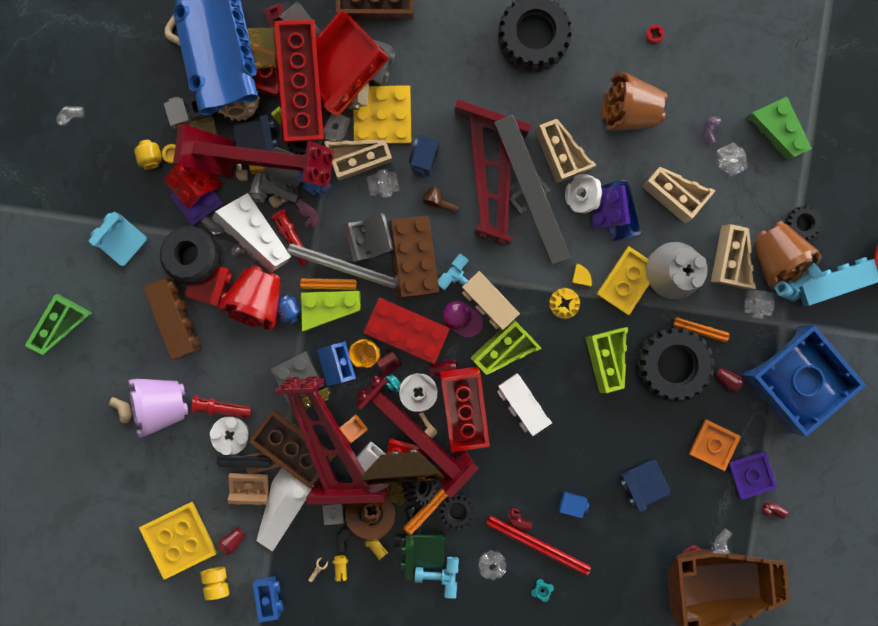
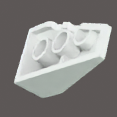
(283, 504)

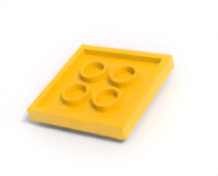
(386, 115)
(178, 540)

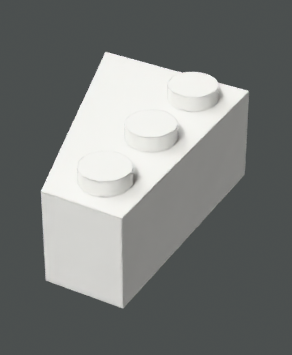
(523, 404)

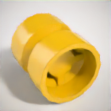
(214, 583)

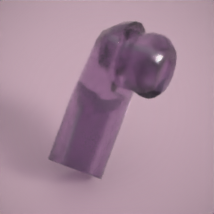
(709, 127)

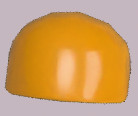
(364, 353)

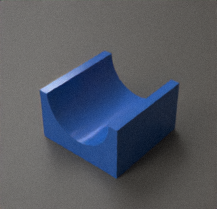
(805, 381)

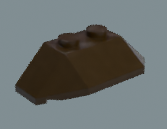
(401, 467)

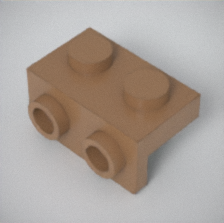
(248, 489)

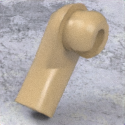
(123, 408)

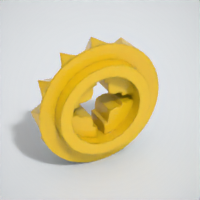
(562, 312)

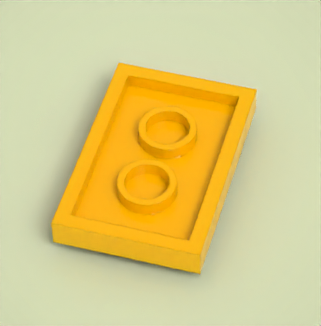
(626, 281)

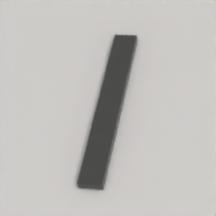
(532, 188)

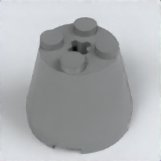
(666, 270)

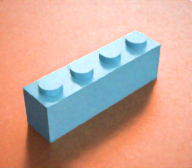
(839, 282)

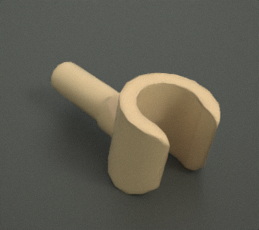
(242, 175)
(275, 201)
(430, 431)
(318, 568)

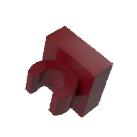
(273, 13)
(389, 362)

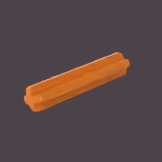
(340, 284)
(701, 330)
(424, 512)

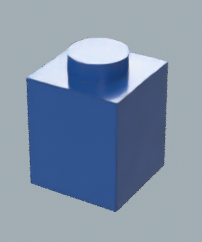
(573, 504)

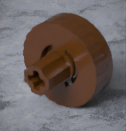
(361, 529)

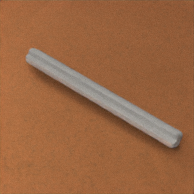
(341, 265)

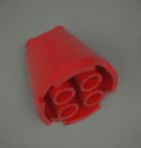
(253, 299)

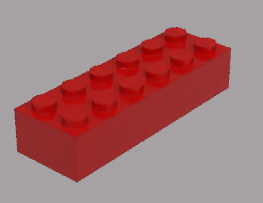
(298, 81)

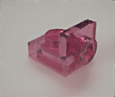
(307, 210)

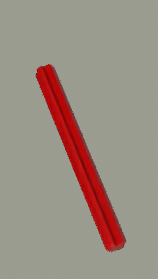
(538, 545)

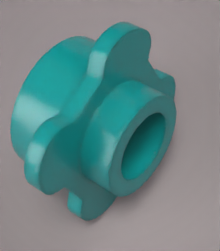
(392, 384)
(544, 596)

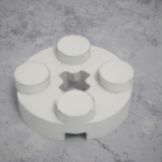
(593, 193)
(416, 381)
(225, 445)

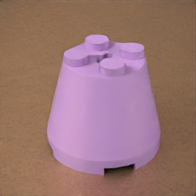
(156, 404)

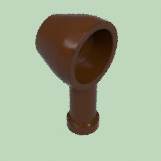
(433, 198)

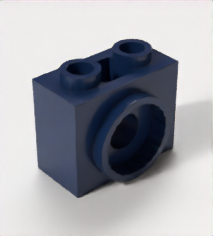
(423, 155)

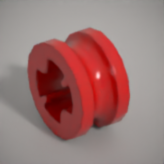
(660, 32)

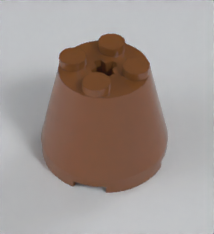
(632, 104)
(784, 254)

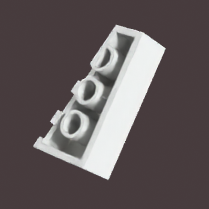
(250, 228)

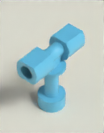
(454, 273)
(792, 291)
(447, 576)

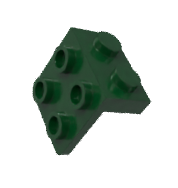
(422, 551)

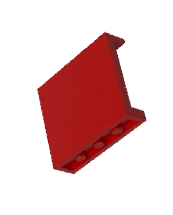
(345, 61)

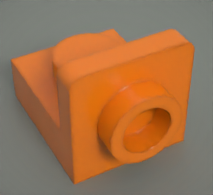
(353, 429)

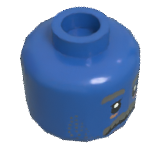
(289, 310)

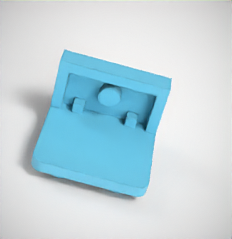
(118, 238)

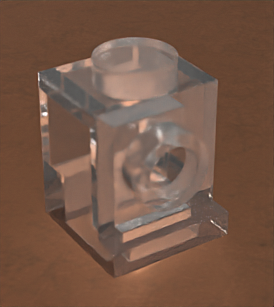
(338, 134)

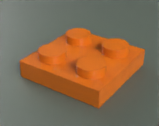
(714, 445)

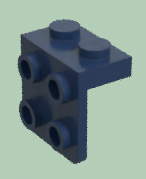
(256, 134)
(644, 484)

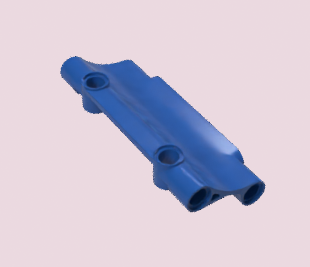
(216, 52)

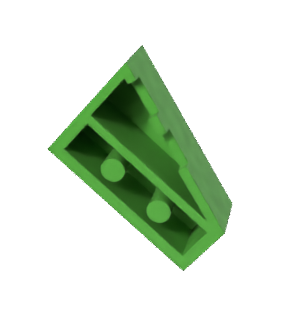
(782, 128)
(56, 323)

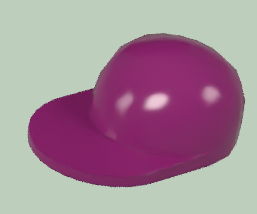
(462, 319)

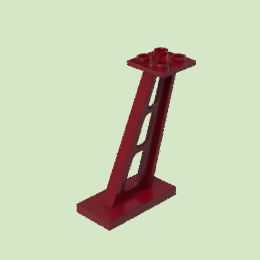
(479, 119)
(217, 154)
(456, 469)
(329, 490)

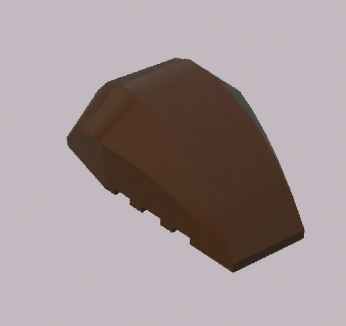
(724, 587)

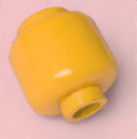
(148, 154)

